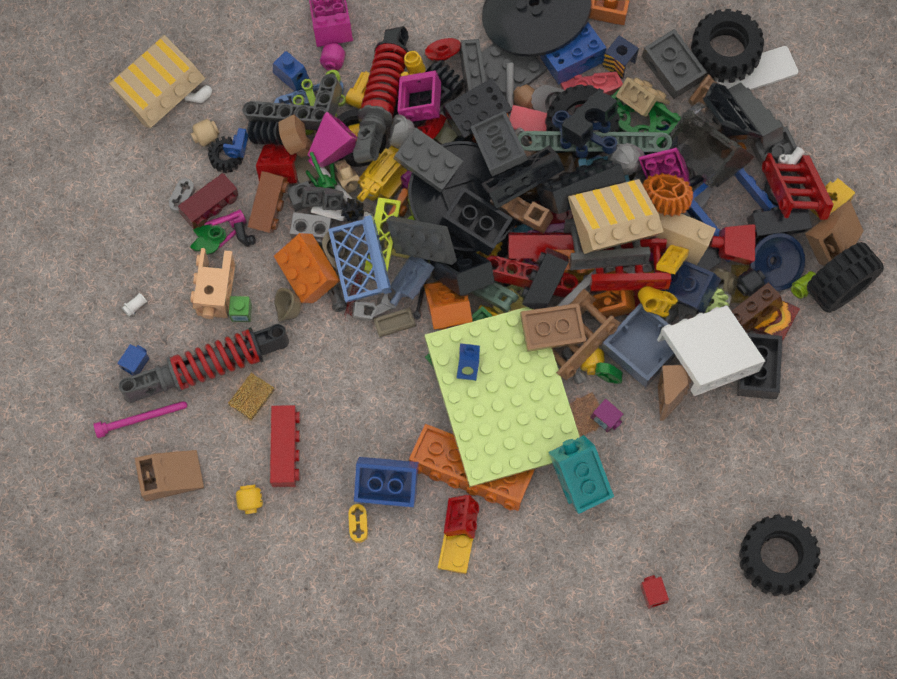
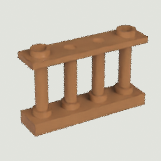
(594, 340)

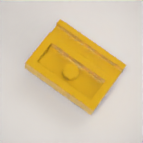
(455, 553)

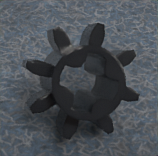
(352, 209)

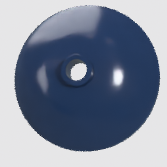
(788, 260)

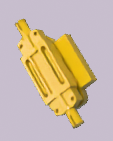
(381, 177)

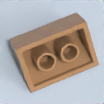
(671, 388)

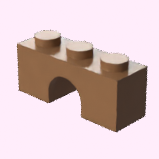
(528, 214)

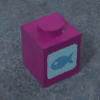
(607, 416)

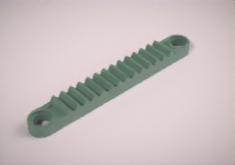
(644, 140)

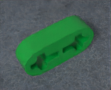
(609, 373)

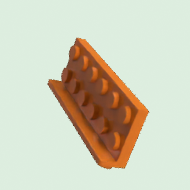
(441, 461)

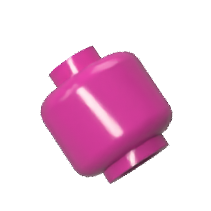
(332, 57)

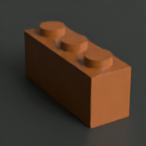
(268, 202)

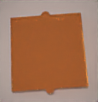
(582, 410)

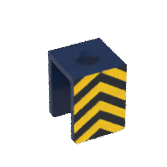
(615, 62)

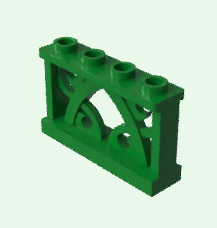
(655, 122)

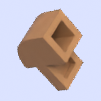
(294, 136)

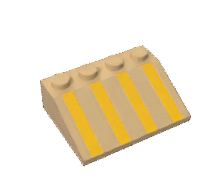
(156, 81)
(614, 216)

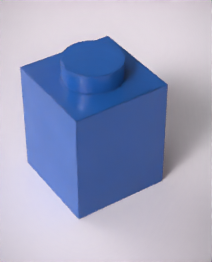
(133, 359)

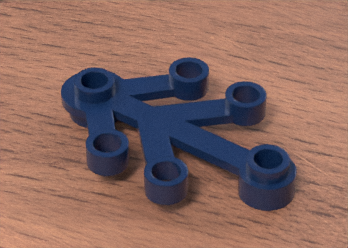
(608, 143)

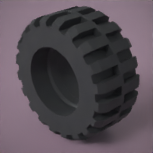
(733, 25)
(569, 98)
(845, 277)
(788, 530)

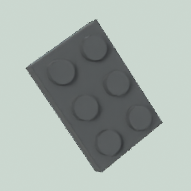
(428, 159)

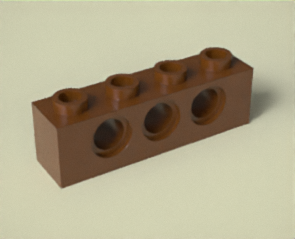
(758, 307)

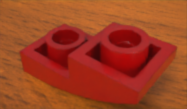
(433, 126)

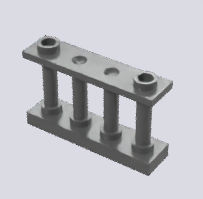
(604, 258)

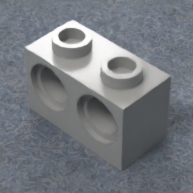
(312, 224)

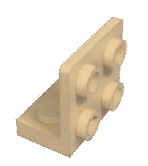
(640, 95)

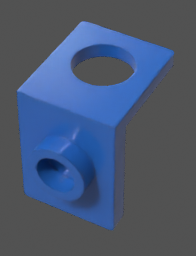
(468, 357)

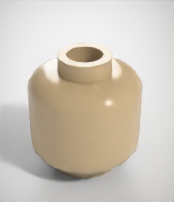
(205, 132)

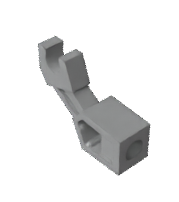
(384, 305)

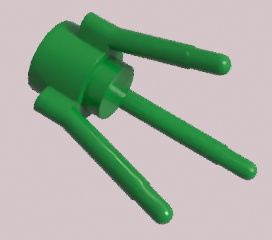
(323, 180)

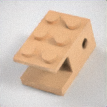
(213, 286)

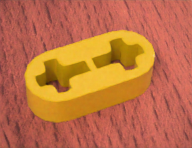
(353, 524)

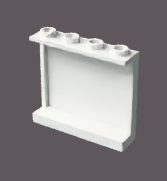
(712, 349)

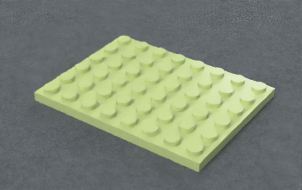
(514, 406)

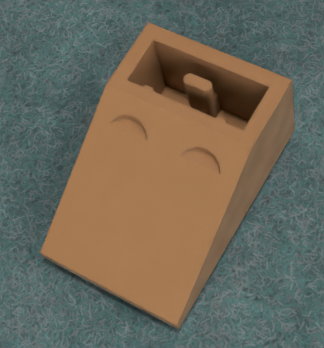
(835, 234)
(168, 474)

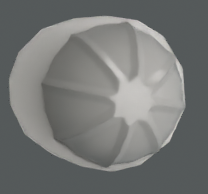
(400, 131)
(628, 157)

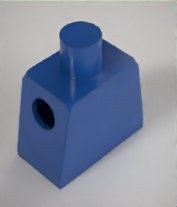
(288, 69)

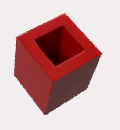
(654, 591)

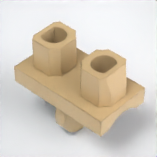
(346, 176)

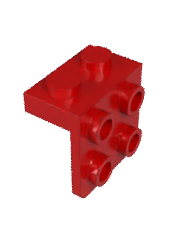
(278, 161)

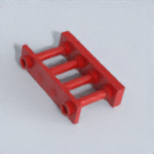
(807, 176)
(637, 280)

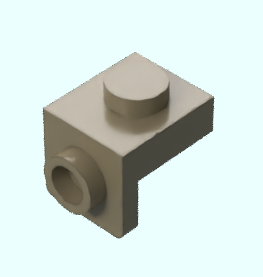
(728, 279)

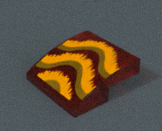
(779, 321)

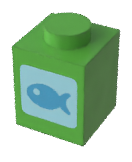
(240, 308)

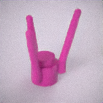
(232, 218)

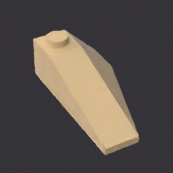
(686, 233)

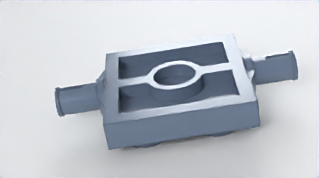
(410, 279)

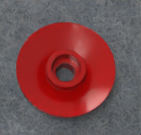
(442, 49)

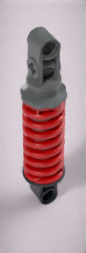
(380, 93)
(212, 360)

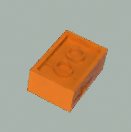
(446, 306)

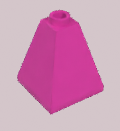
(332, 141)

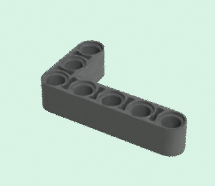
(328, 91)

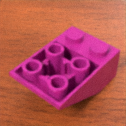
(330, 22)
(667, 162)

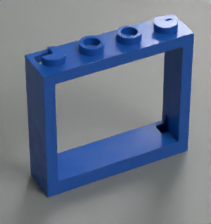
(748, 183)

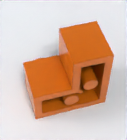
(615, 302)

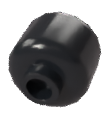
(750, 281)

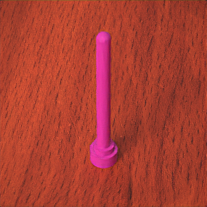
(103, 428)

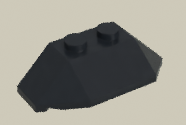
(729, 114)

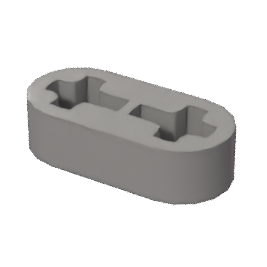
(177, 193)

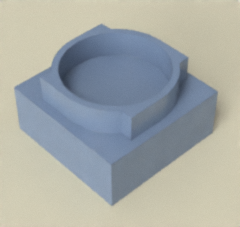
(636, 345)

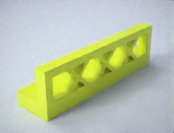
(379, 219)

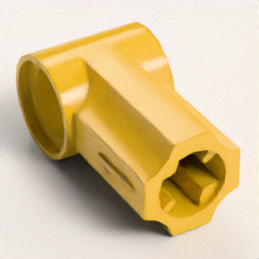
(356, 94)

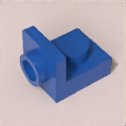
(239, 144)

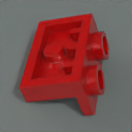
(461, 516)

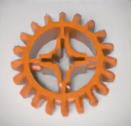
(669, 193)

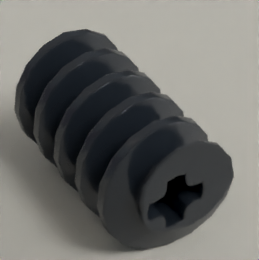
(447, 79)
(264, 132)

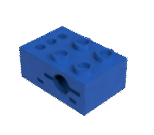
(577, 57)

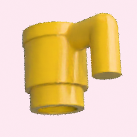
(413, 63)

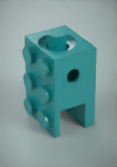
(581, 473)

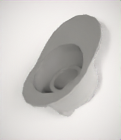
(543, 97)

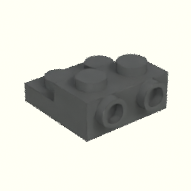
(784, 146)

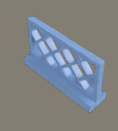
(376, 255)

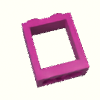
(410, 84)

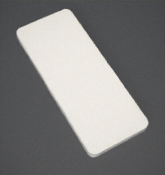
(773, 67)

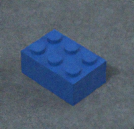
(386, 481)

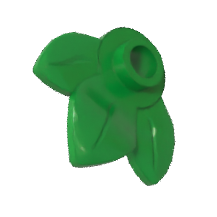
(207, 239)

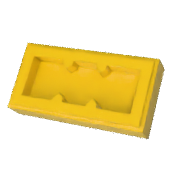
(672, 259)

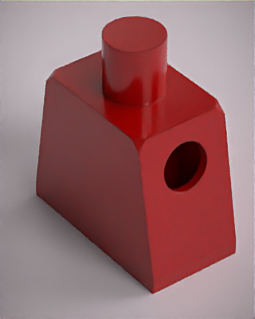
(736, 243)

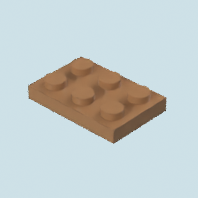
(553, 327)

